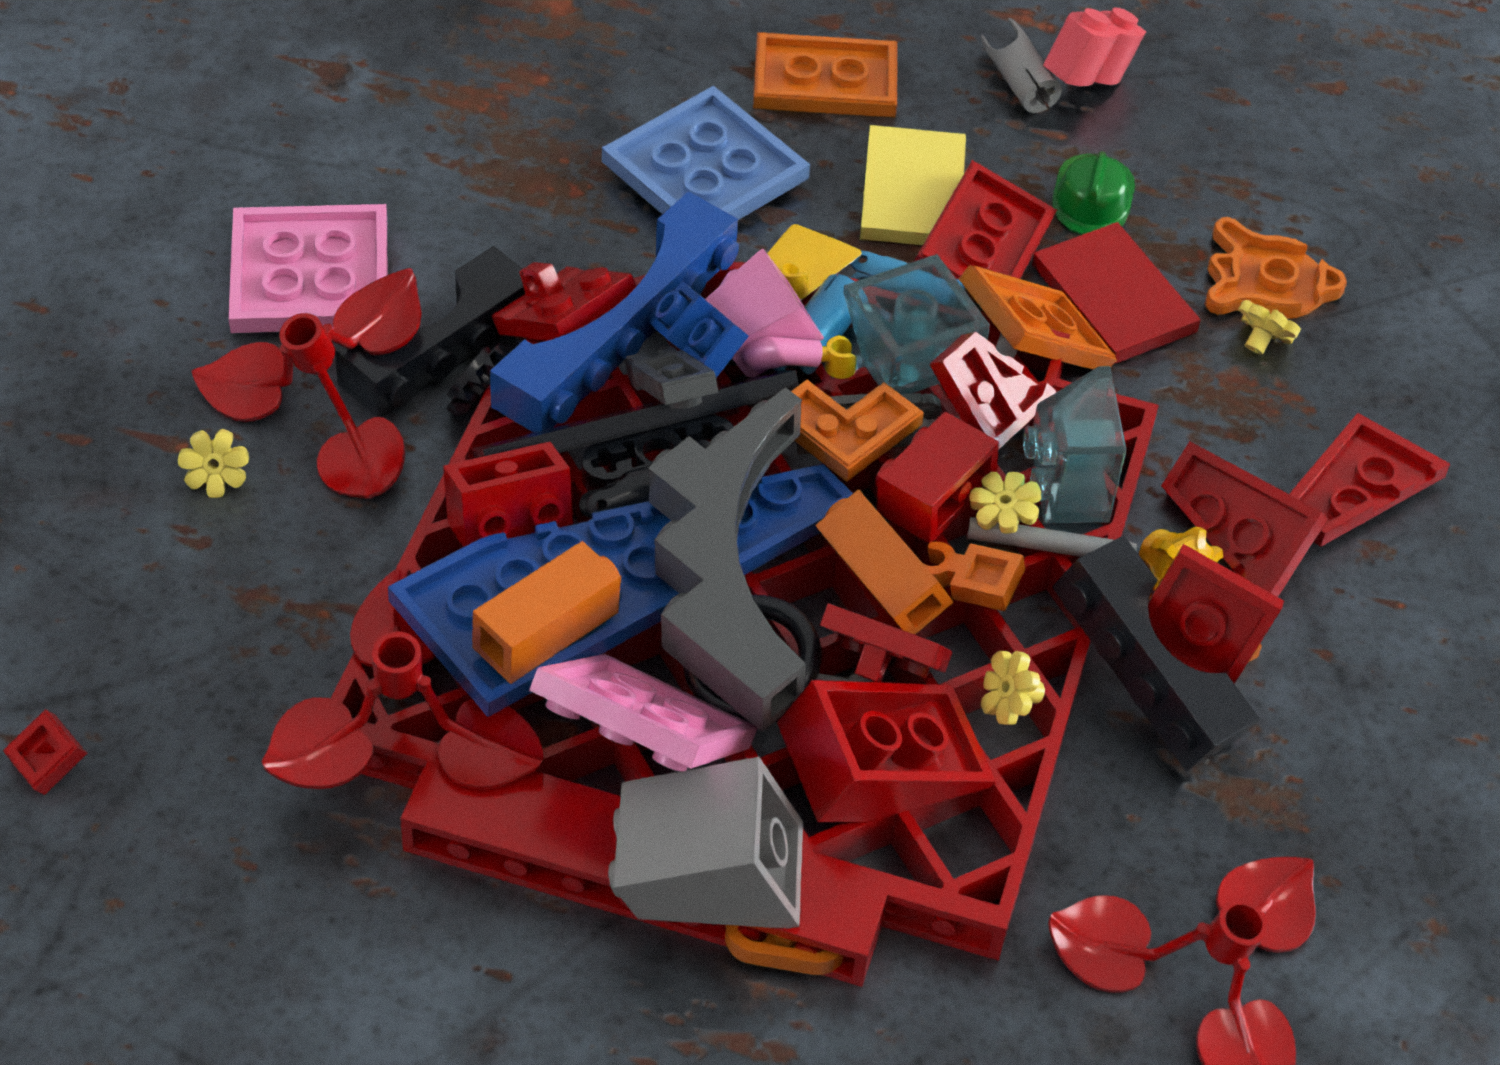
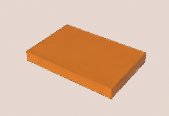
(825, 75)
(1028, 313)

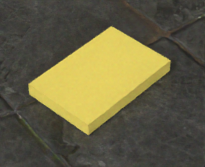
(908, 182)

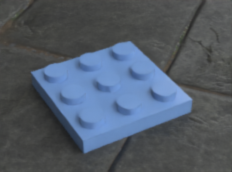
(709, 151)

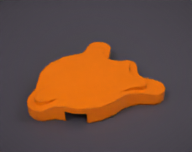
(1268, 273)

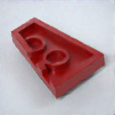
(1365, 475)
(1252, 521)

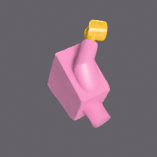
(769, 309)

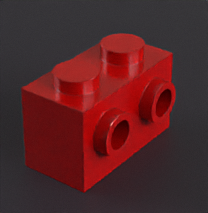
(935, 476)
(508, 493)

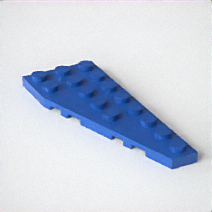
(443, 595)

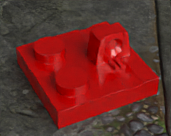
(561, 300)
(1210, 614)
(880, 642)

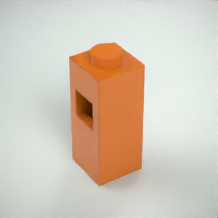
(883, 563)
(546, 611)

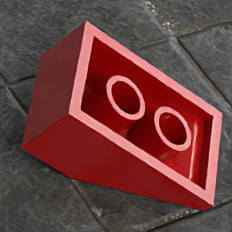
(881, 748)

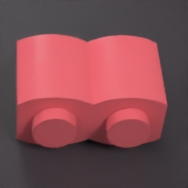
(1095, 47)

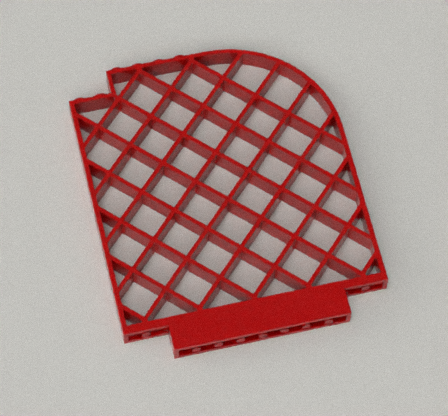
(563, 834)

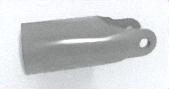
(1024, 71)

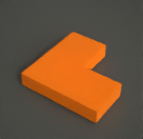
(855, 436)

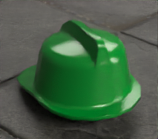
(1092, 192)

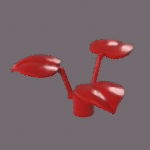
(250, 378)
(322, 745)
(1258, 905)

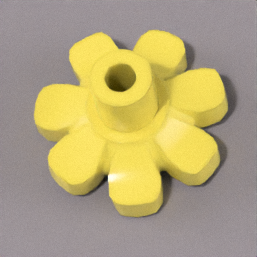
(1266, 326)
(213, 462)
(1005, 501)
(1011, 687)

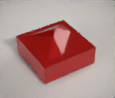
(44, 752)

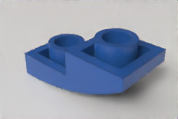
(698, 327)

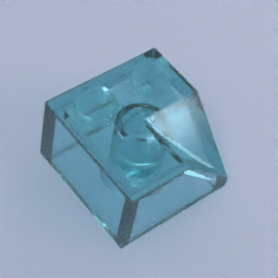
(909, 320)
(1077, 450)

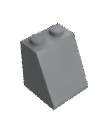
(709, 847)

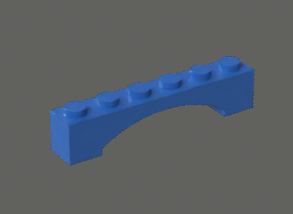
(548, 379)

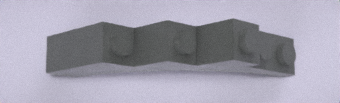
(713, 619)

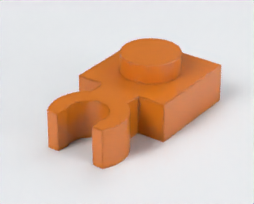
(979, 576)

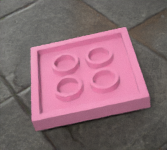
(302, 261)
(642, 710)

